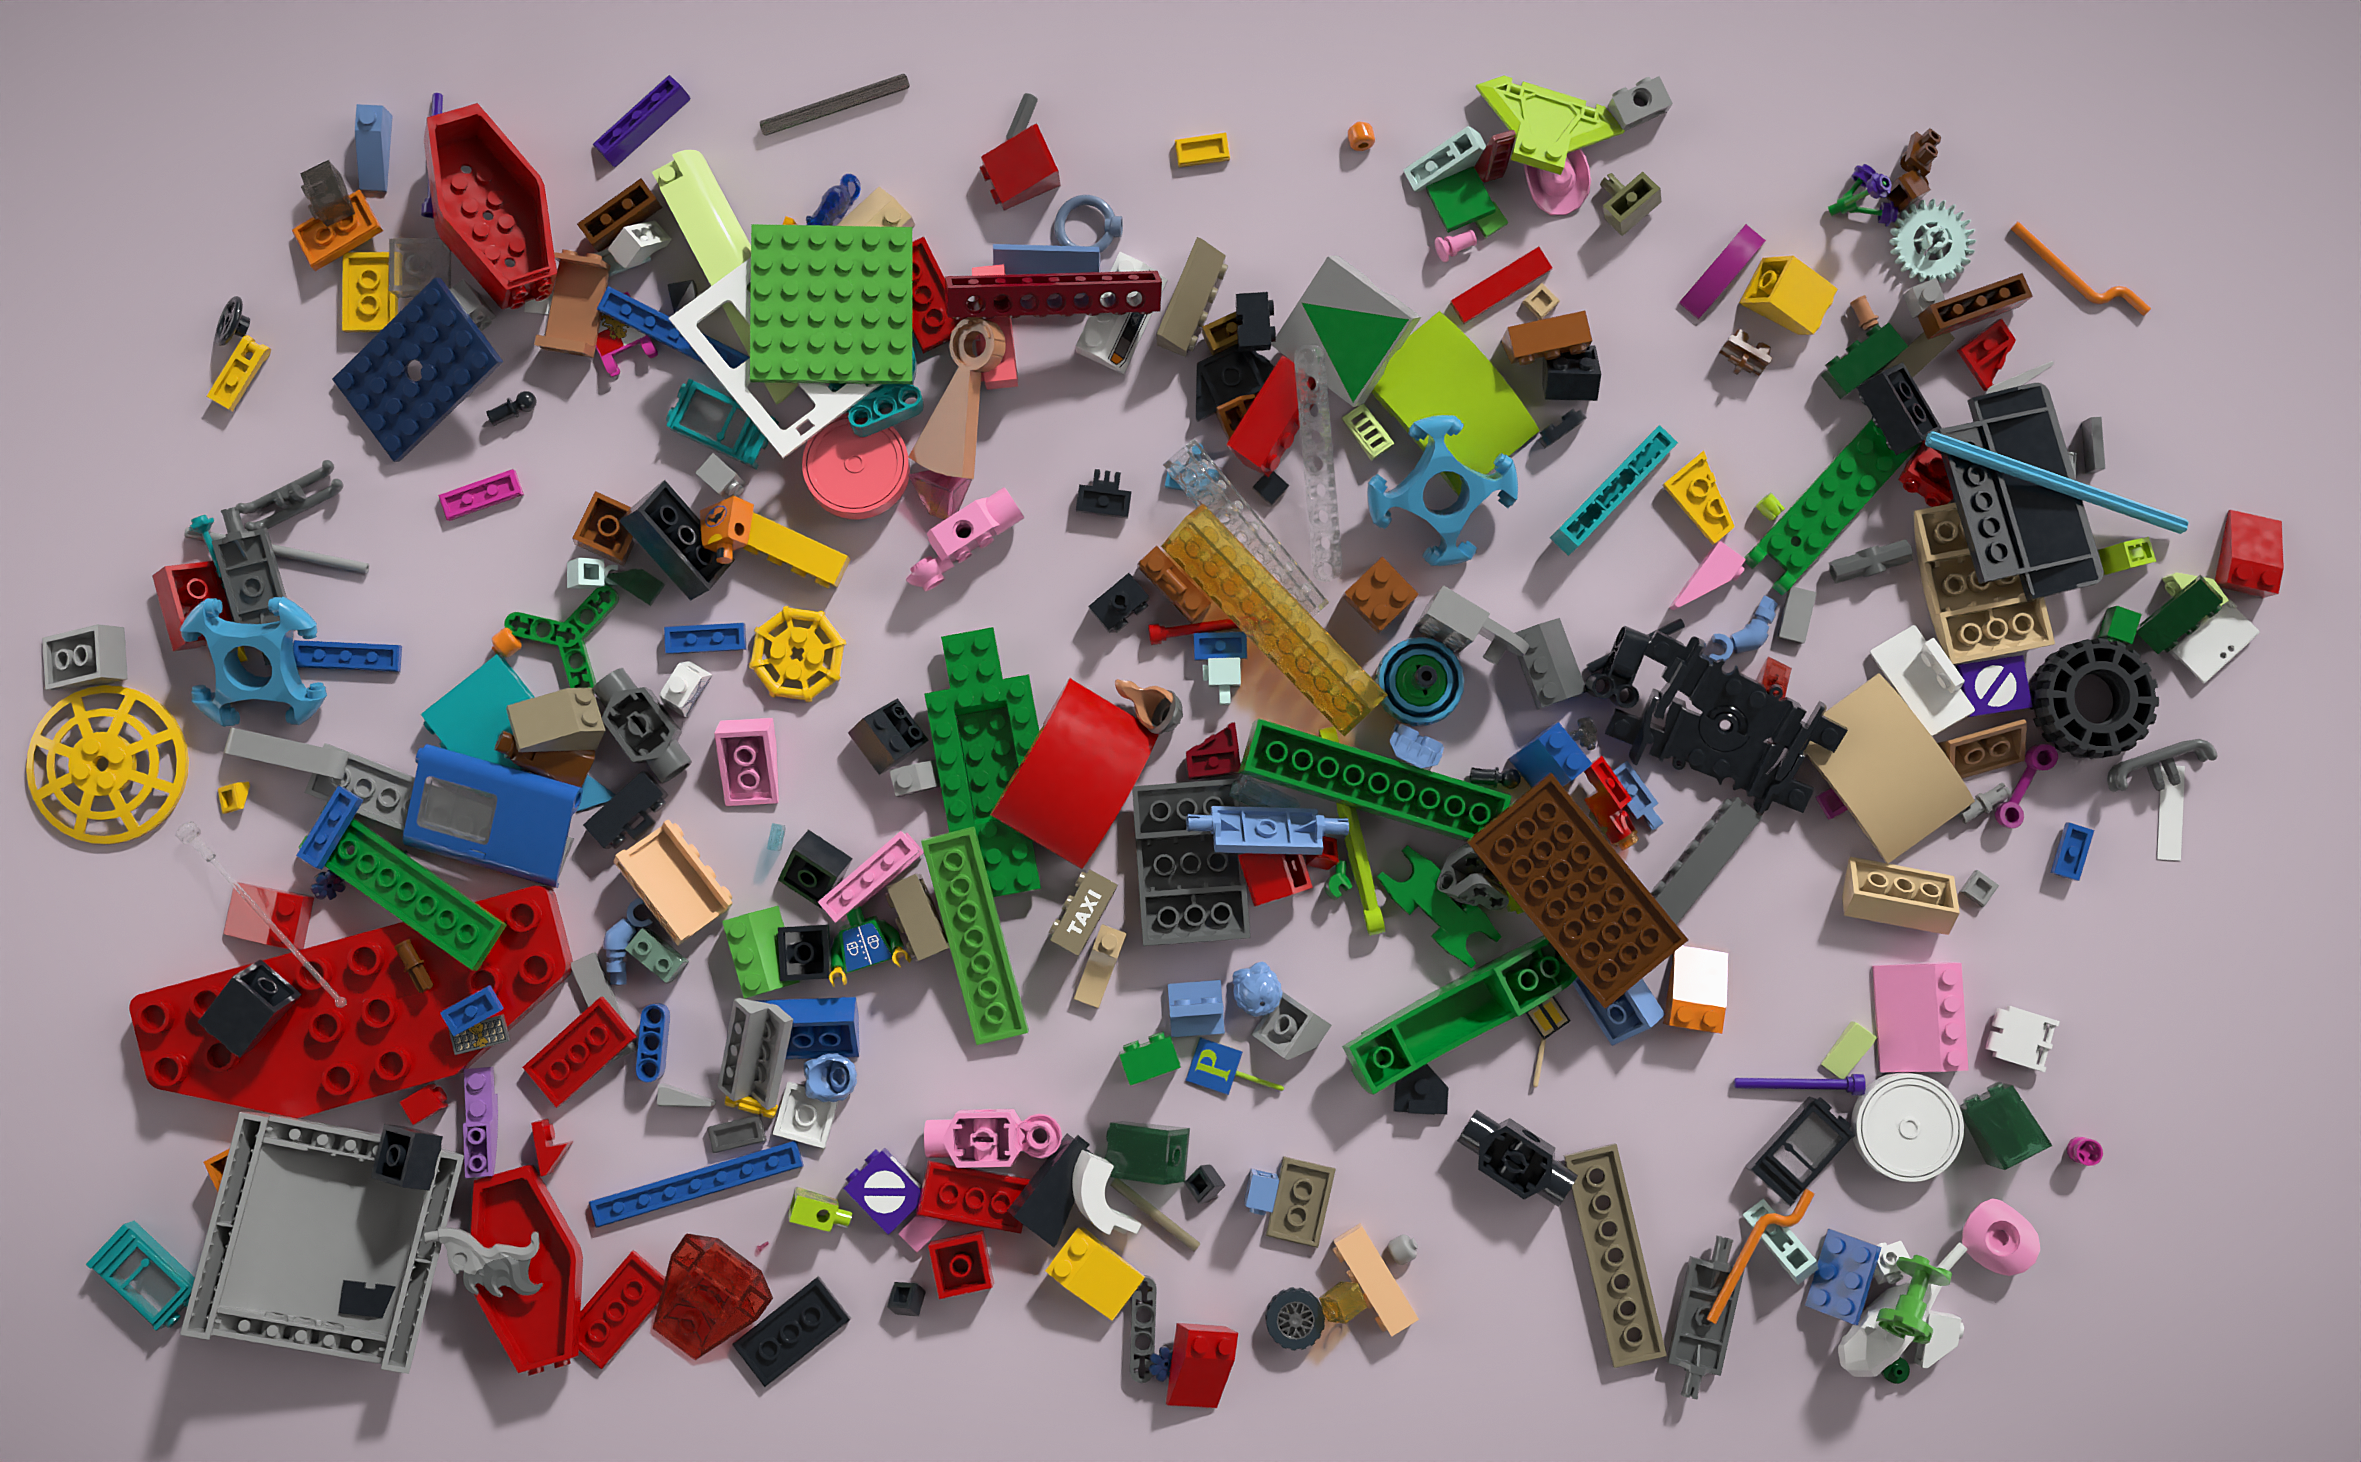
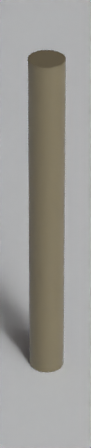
(1155, 1214)

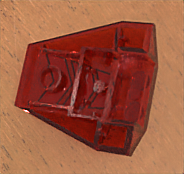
(708, 1295)

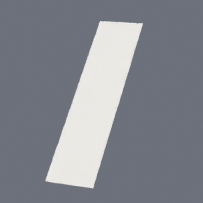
(2171, 818)

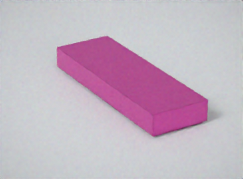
(481, 495)

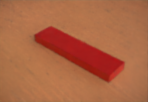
(1501, 285)

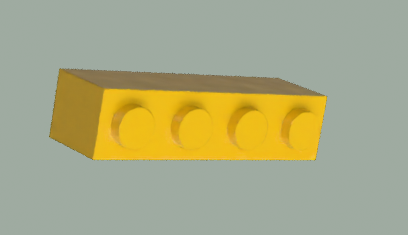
(797, 551)

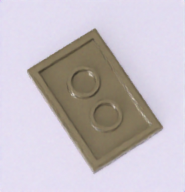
(1301, 1202)

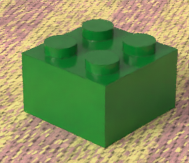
(1150, 1058)

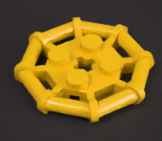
(782, 651)

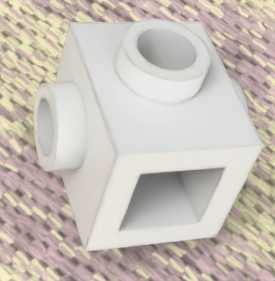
(1886, 1266)

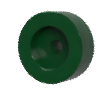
(1897, 1371)

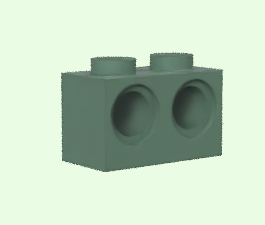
(657, 955)

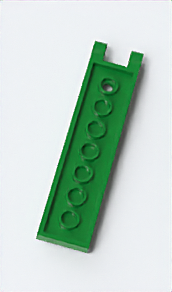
(1828, 505)
(415, 895)

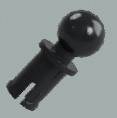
(524, 401)
(1508, 778)

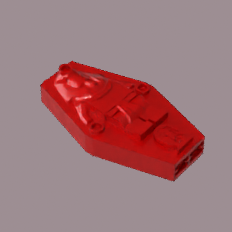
(541, 1325)

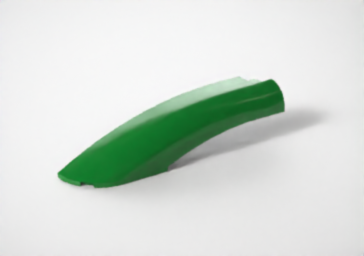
(1457, 1013)

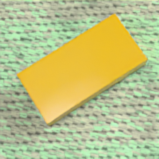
(1202, 150)

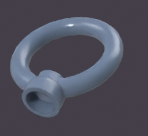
(1113, 224)

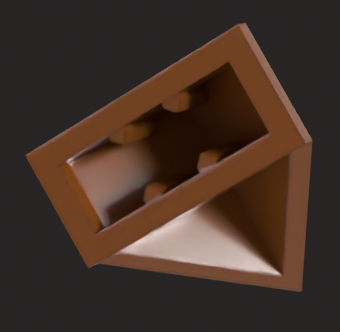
(1232, 413)

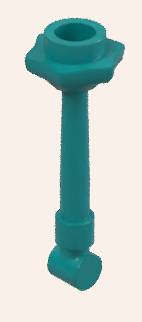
(202, 525)

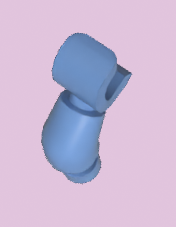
(1752, 635)
(617, 940)

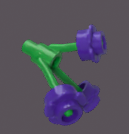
(1877, 187)

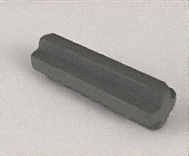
(1022, 115)

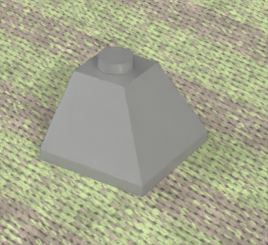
(1291, 1029)

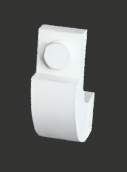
(1089, 1194)

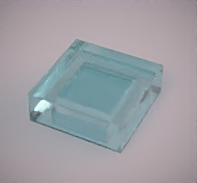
(776, 837)

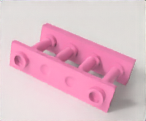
(871, 876)

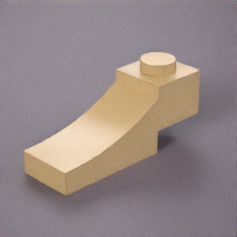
(1100, 965)

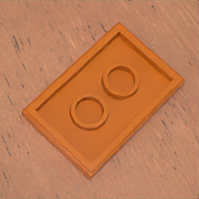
(326, 244)

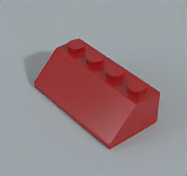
(1270, 421)

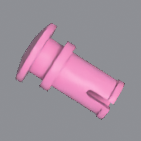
(1454, 244)

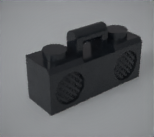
(627, 806)

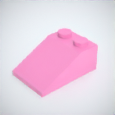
(748, 761)

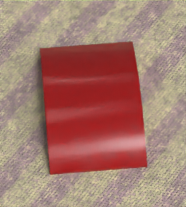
(1076, 774)

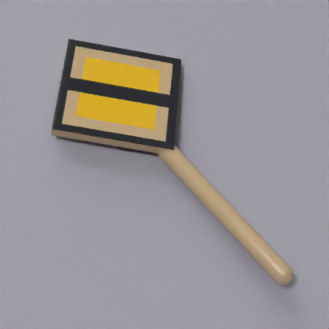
(1546, 1019)

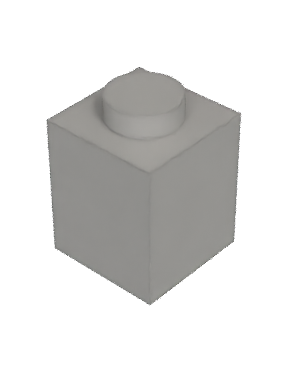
(1922, 296)

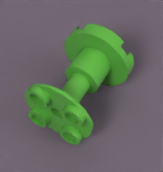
(1910, 1308)

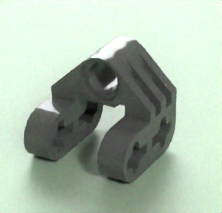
(1471, 889)

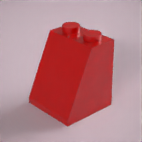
(1020, 168)

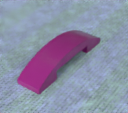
(1722, 271)

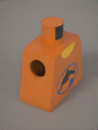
(726, 527)

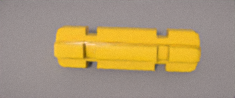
(751, 1105)

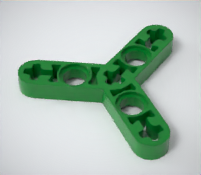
(579, 629)

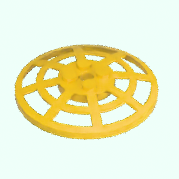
(120, 768)

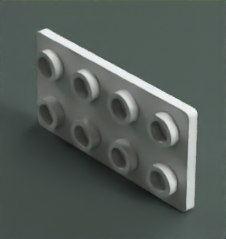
(1924, 679)

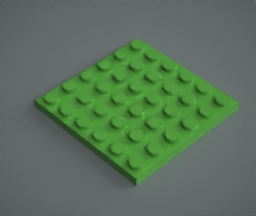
(831, 304)

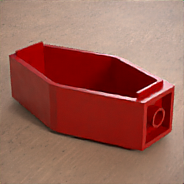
(498, 184)

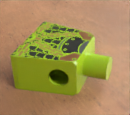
(806, 1206)

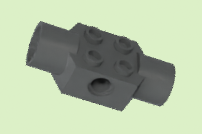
(641, 725)

